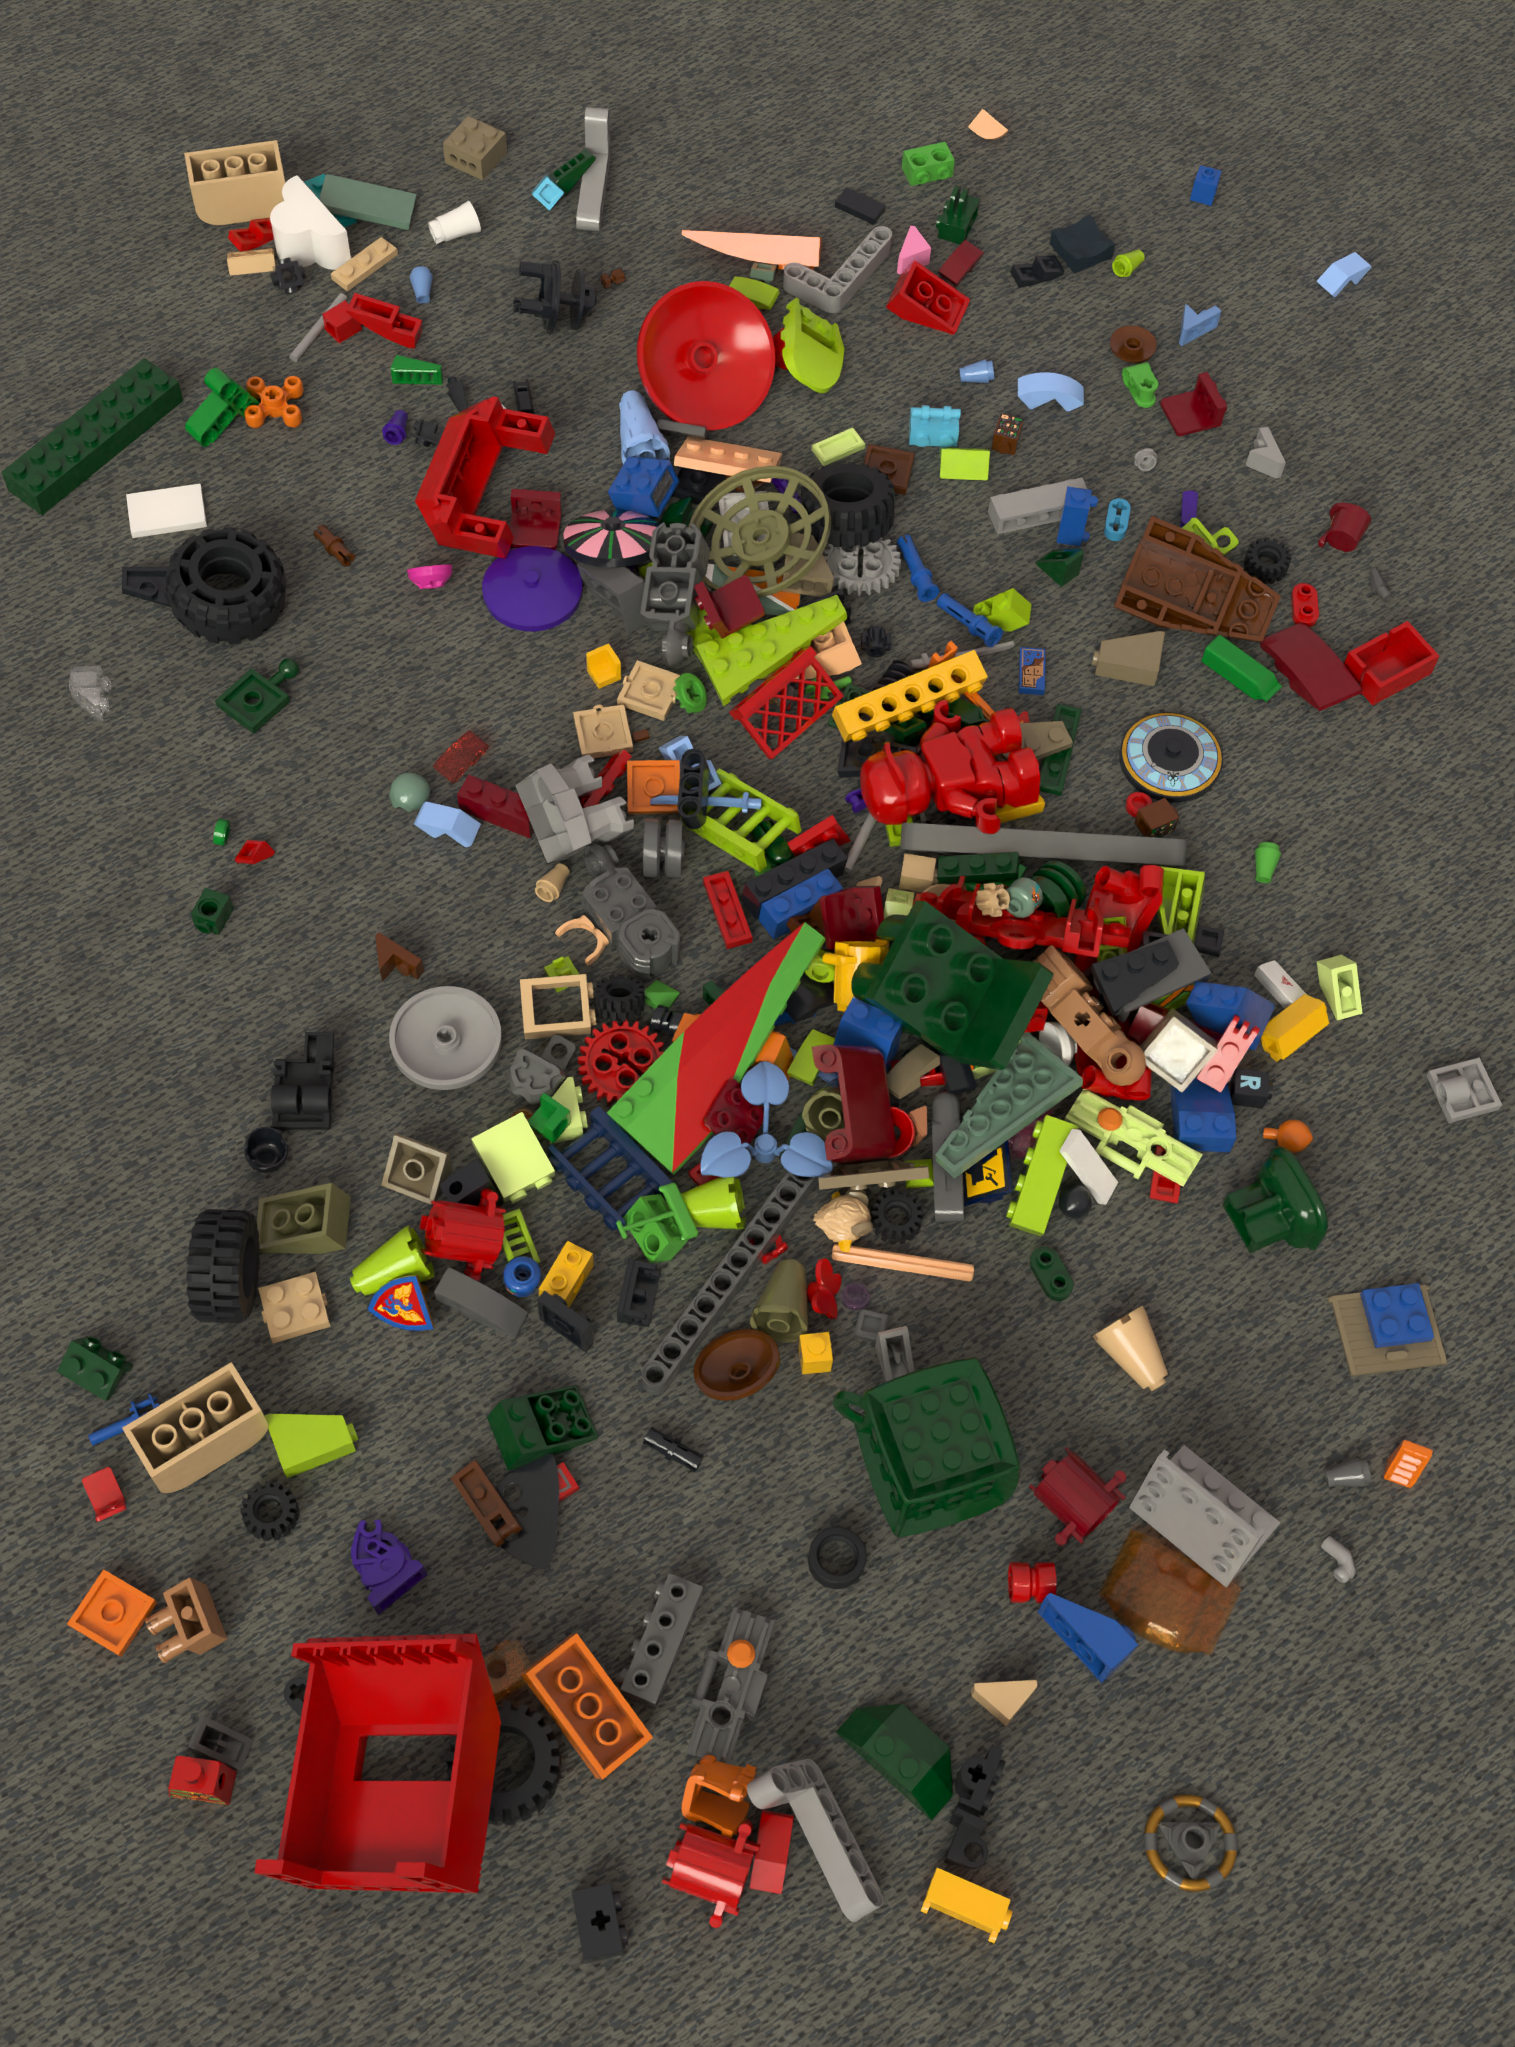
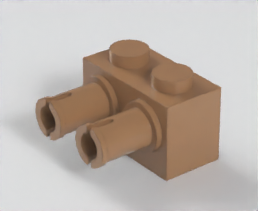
(194, 1617)

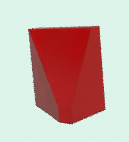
(254, 852)

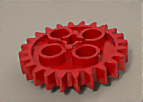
(637, 1044)

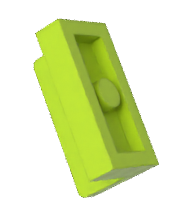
(964, 463)

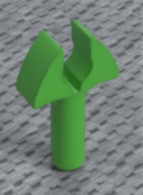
(840, 683)

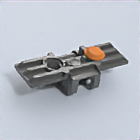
(741, 1687)

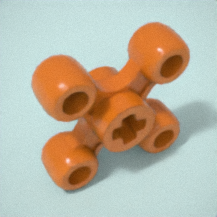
(274, 402)

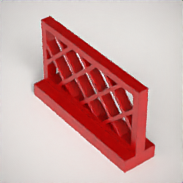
(778, 682)

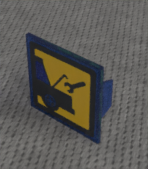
(989, 1177)

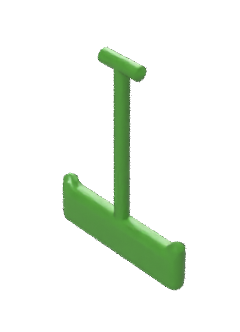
(678, 1211)

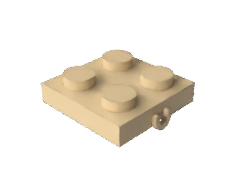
(649, 690)
(603, 731)
(294, 1307)

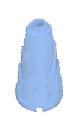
(639, 430)

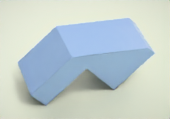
(1342, 271)
(441, 819)

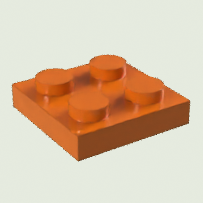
(649, 780)
(112, 1613)

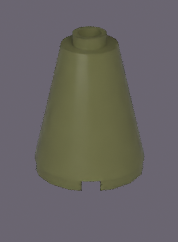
(824, 1110)
(783, 1303)

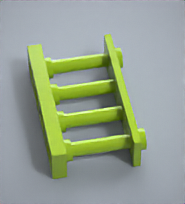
(734, 841)

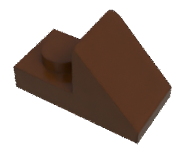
(393, 955)

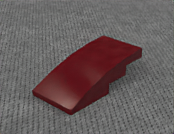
(1311, 666)

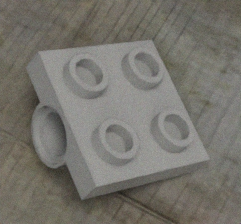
(1464, 1090)

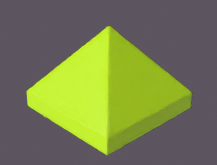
(929, 1182)

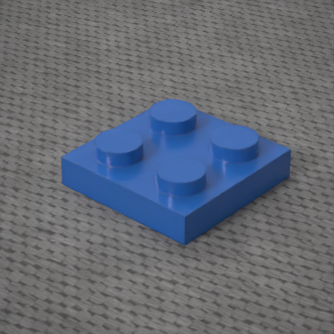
(1397, 1315)

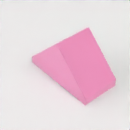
(913, 249)

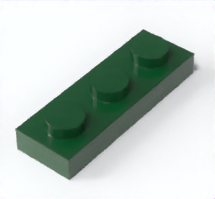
(978, 867)

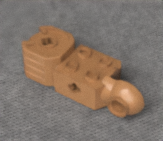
(1085, 1022)

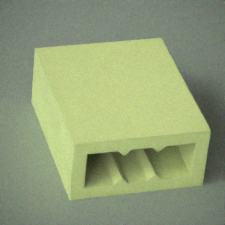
(514, 1158)

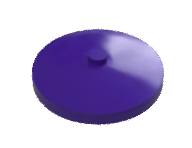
(532, 588)

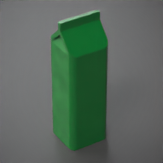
(1240, 669)

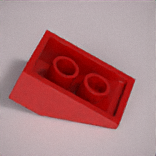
(927, 300)

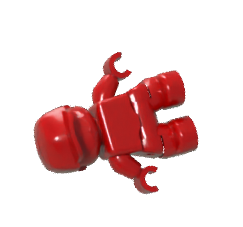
(955, 771)

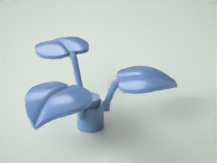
(726, 1155)

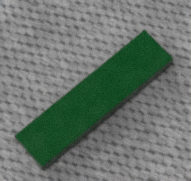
(1056, 765)

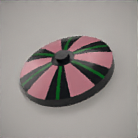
(610, 538)

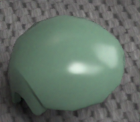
(409, 791)

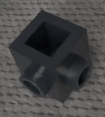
(296, 271)

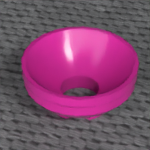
(430, 576)

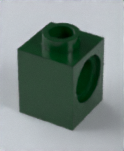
(210, 902)

